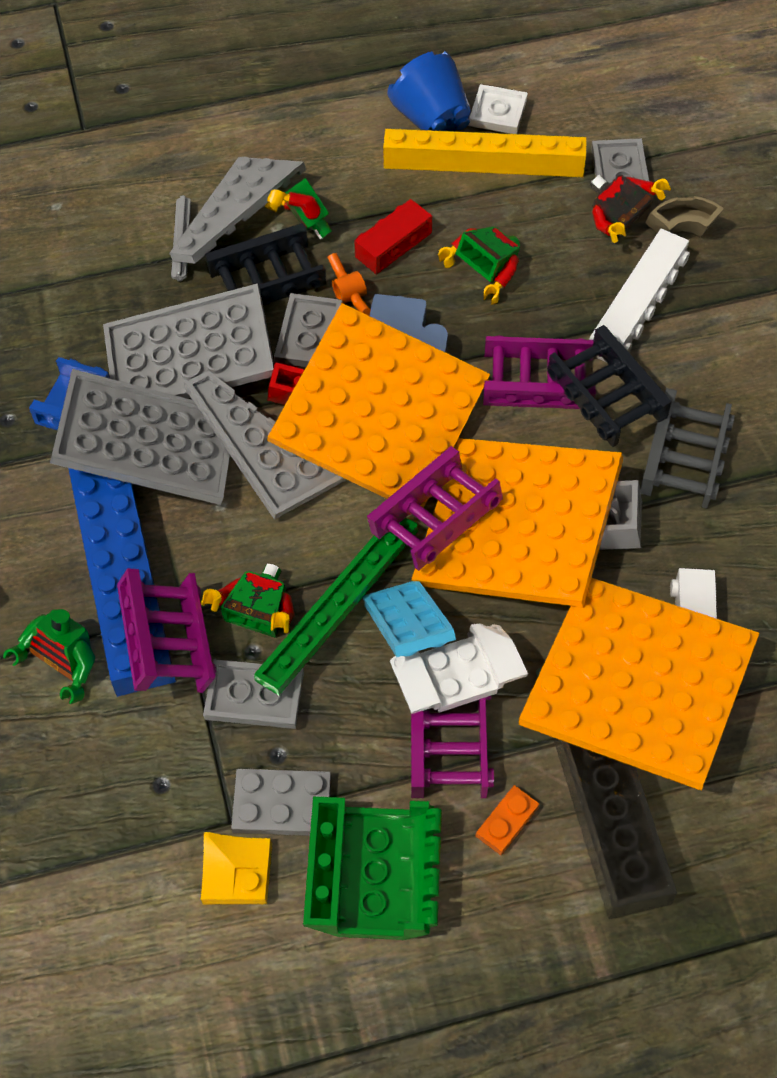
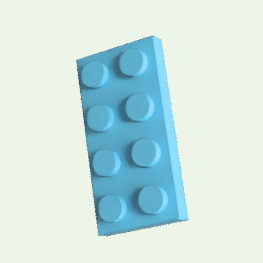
(408, 618)

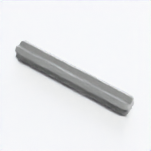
(182, 222)

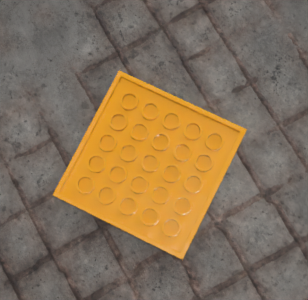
(376, 403)
(543, 531)
(641, 682)

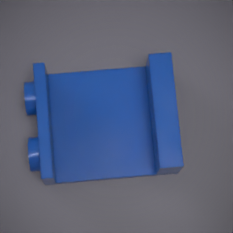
(49, 412)

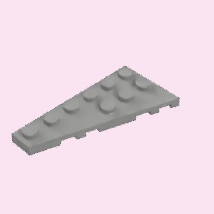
(235, 198)
(274, 473)

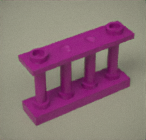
(526, 392)
(417, 491)
(141, 642)
(423, 748)

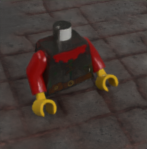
(623, 202)

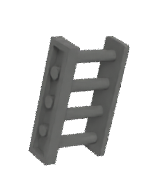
(660, 453)

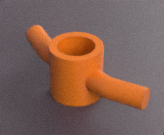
(348, 286)

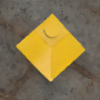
(235, 869)

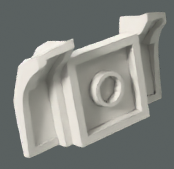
(459, 670)

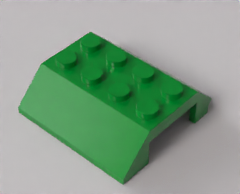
(372, 870)

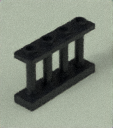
(270, 248)
(621, 364)

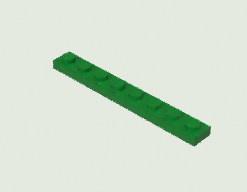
(330, 610)

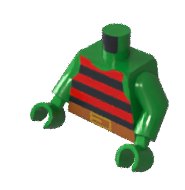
(61, 645)

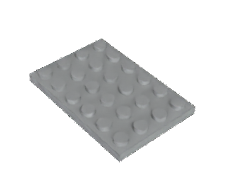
(184, 340)
(139, 438)

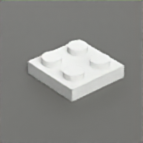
(498, 109)

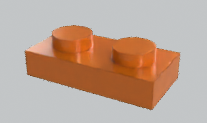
(507, 820)

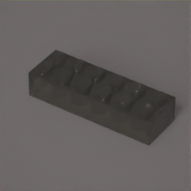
(617, 831)

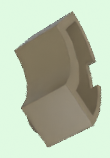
(684, 215)

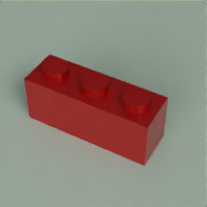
(393, 236)

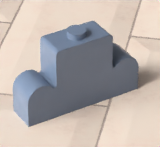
(409, 317)

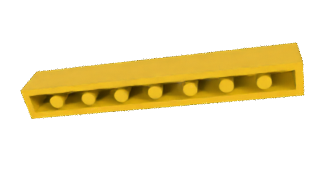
(484, 152)

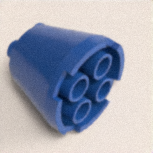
(431, 93)

